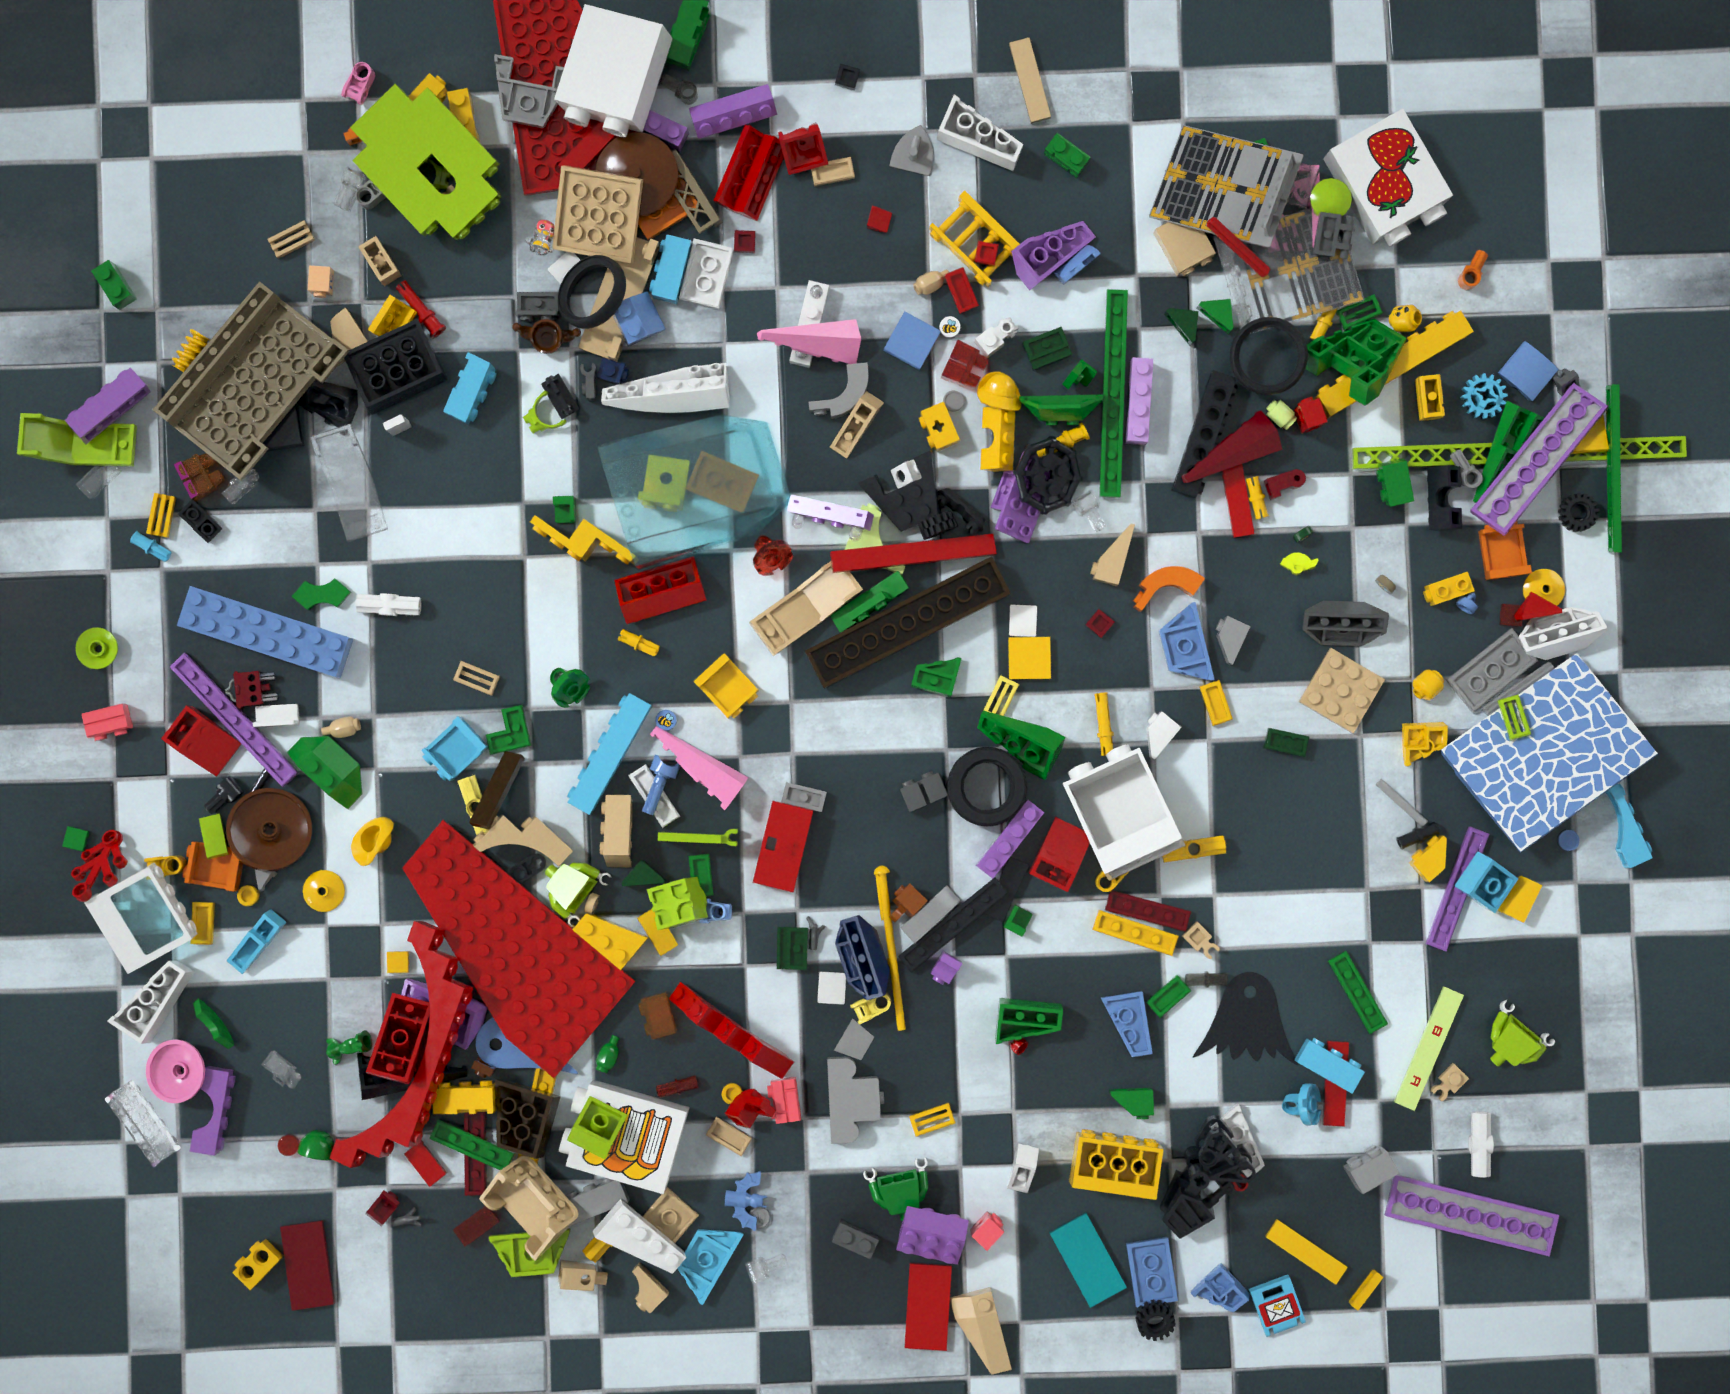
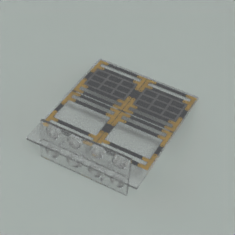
(1298, 280)

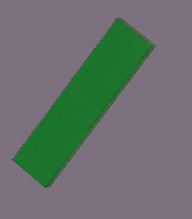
(1357, 992)
(471, 1145)

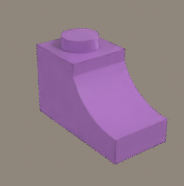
(945, 968)

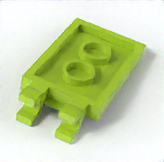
(699, 837)

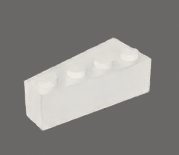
(978, 136)
(152, 1003)
(638, 1237)

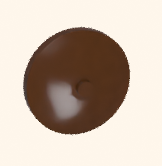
(643, 158)
(269, 829)

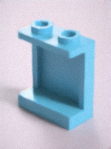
(454, 749)

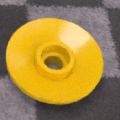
(1541, 577)
(334, 890)

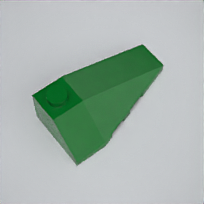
(1030, 743)

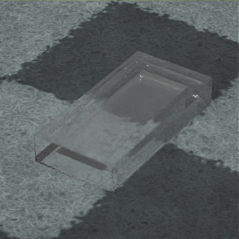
(1304, 185)
(97, 480)

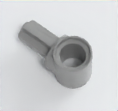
(1460, 460)

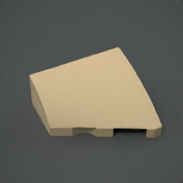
(346, 331)

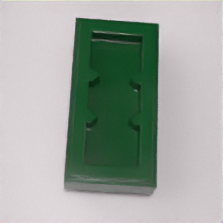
(1286, 742)

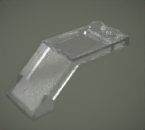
(350, 482)

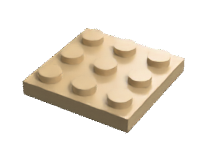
(1341, 690)

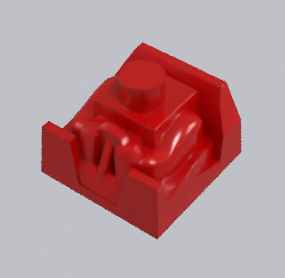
(803, 149)

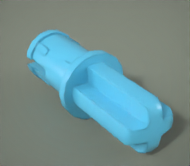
(150, 546)

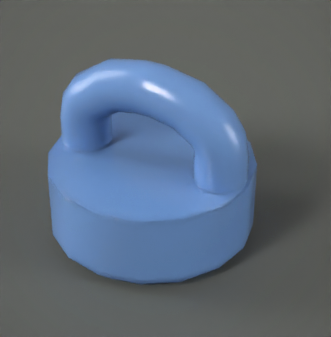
(1467, 604)

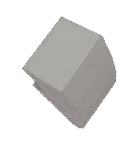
(930, 914)

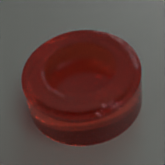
(288, 1145)

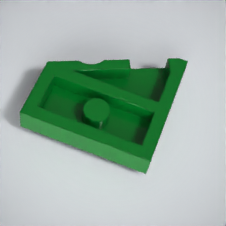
(937, 676)

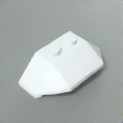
(1561, 633)

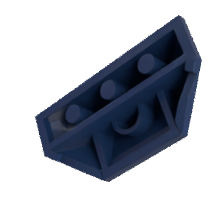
(862, 957)

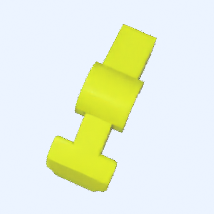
(1298, 563)

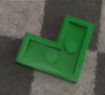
(514, 736)

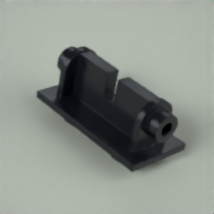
(560, 396)

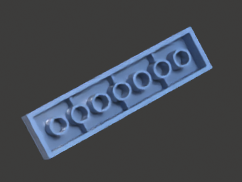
(265, 632)

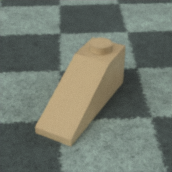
(856, 424)
(1111, 563)

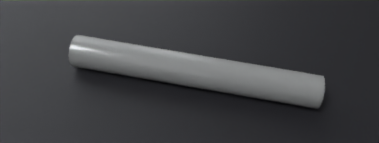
(1401, 802)

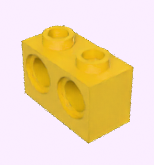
(260, 1266)

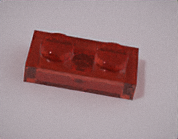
(476, 1225)

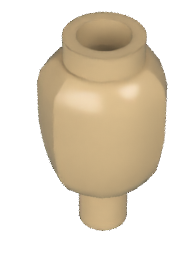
(929, 282)
(342, 727)

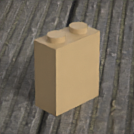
(1184, 247)

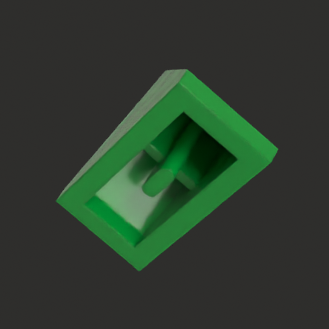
(1218, 312)

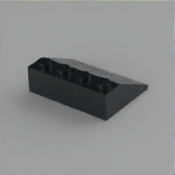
(394, 366)

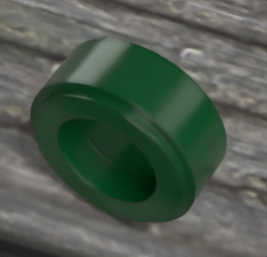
(1303, 534)

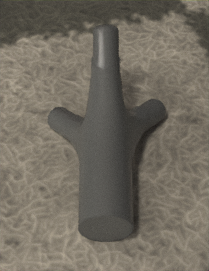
(814, 933)
(407, 1219)

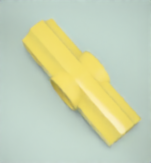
(471, 793)

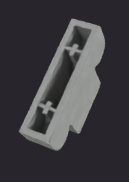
(850, 1099)

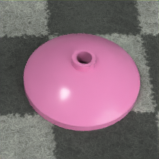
(165, 1073)

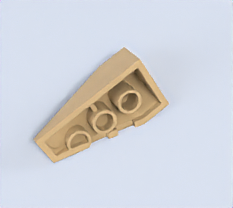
(980, 1323)

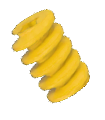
(190, 351)

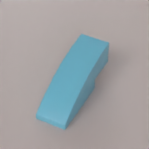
(256, 941)

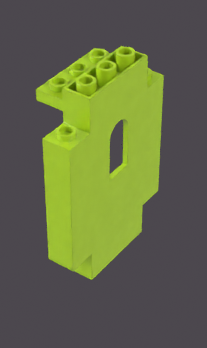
(401, 138)

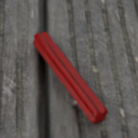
(1238, 247)

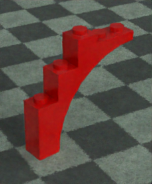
(730, 1032)

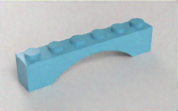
(1630, 844)

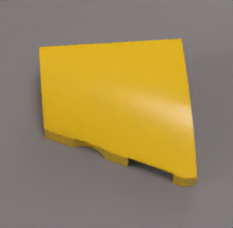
(1422, 739)
(1520, 899)

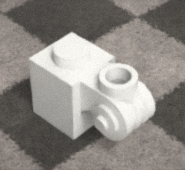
(992, 339)

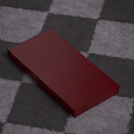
(307, 1265)

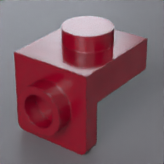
(383, 1207)

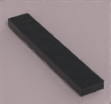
(953, 924)

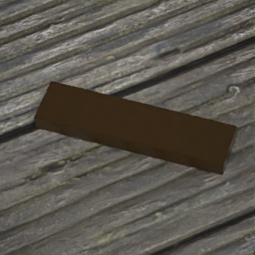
(496, 790)

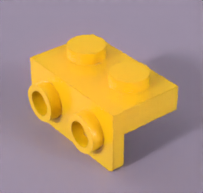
(391, 316)

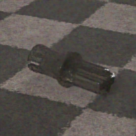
(1206, 979)

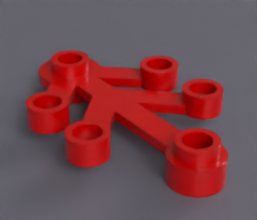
(110, 842)

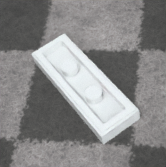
(665, 811)

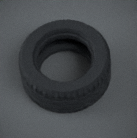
(1017, 780)

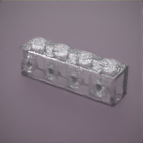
(143, 1123)

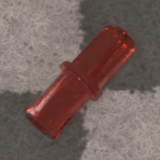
(677, 1086)

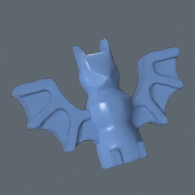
(741, 1199)

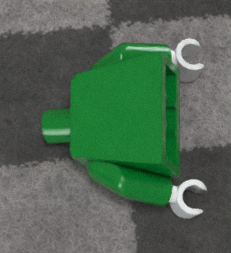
(899, 1189)

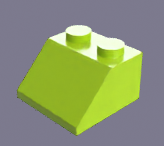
(597, 1127)

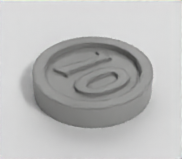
(953, 400)
(762, 1216)

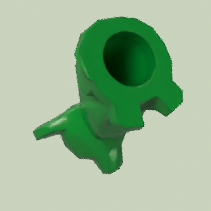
(361, 1043)

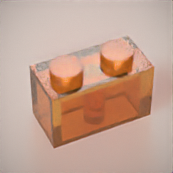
(658, 1015)

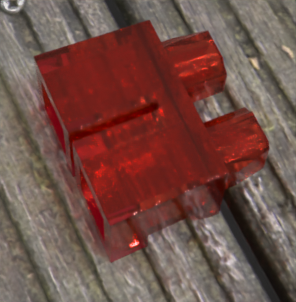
(961, 364)

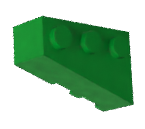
(688, 32)
(1026, 1018)

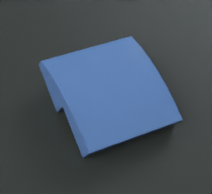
(912, 340)
(1528, 371)

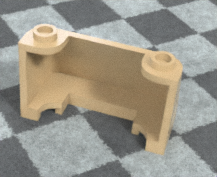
(532, 1202)

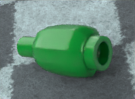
(607, 1055)

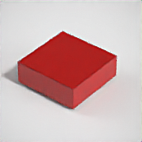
(986, 253)

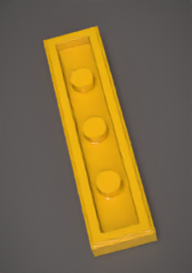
(1135, 932)
(1306, 1251)

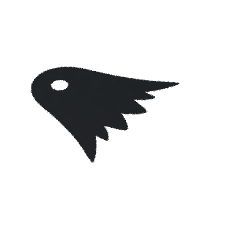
(1247, 1021)

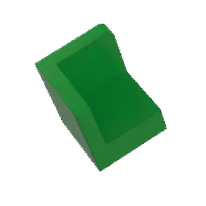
(565, 509)
(1017, 920)

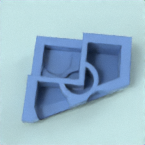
(1076, 263)
(1222, 1289)

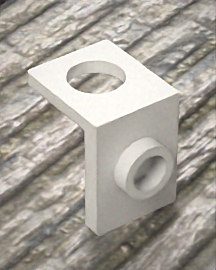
(910, 471)

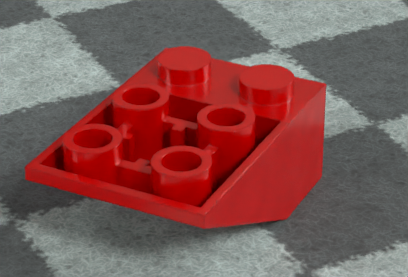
(201, 740)
(1060, 854)

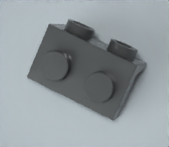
(537, 305)

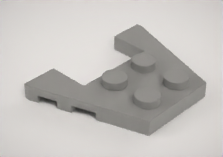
(525, 101)

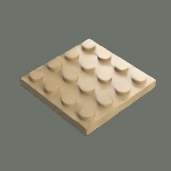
(597, 213)

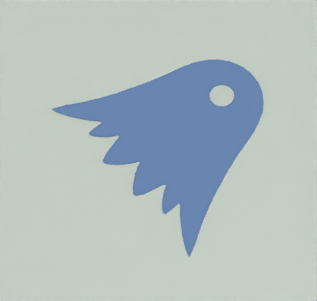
(509, 1055)

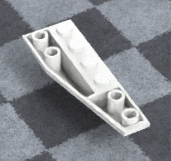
(673, 391)

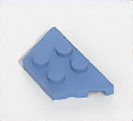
(1185, 645)

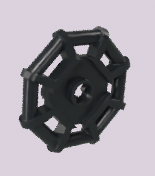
(1058, 475)

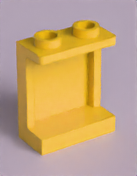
(727, 686)

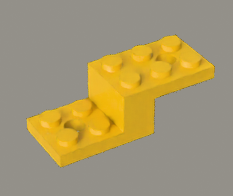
(582, 541)

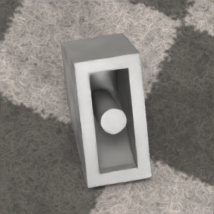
(1231, 637)

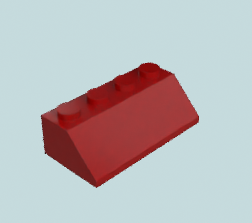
(660, 590)

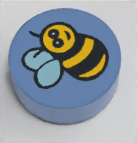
(666, 720)

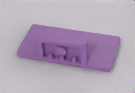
(1016, 518)

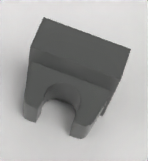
(1566, 381)

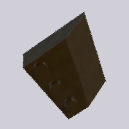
(524, 1118)

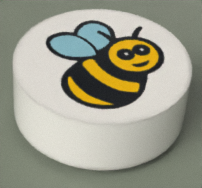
(949, 327)

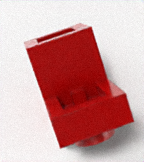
(747, 1107)

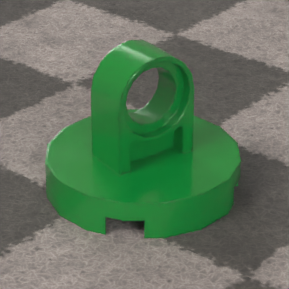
(569, 687)

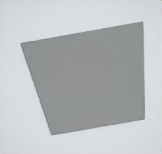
(854, 1041)

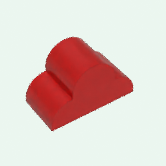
(401, 1039)

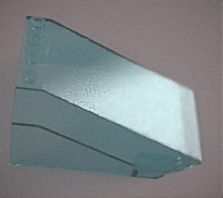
(694, 486)

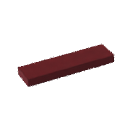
(1147, 910)
(475, 1170)

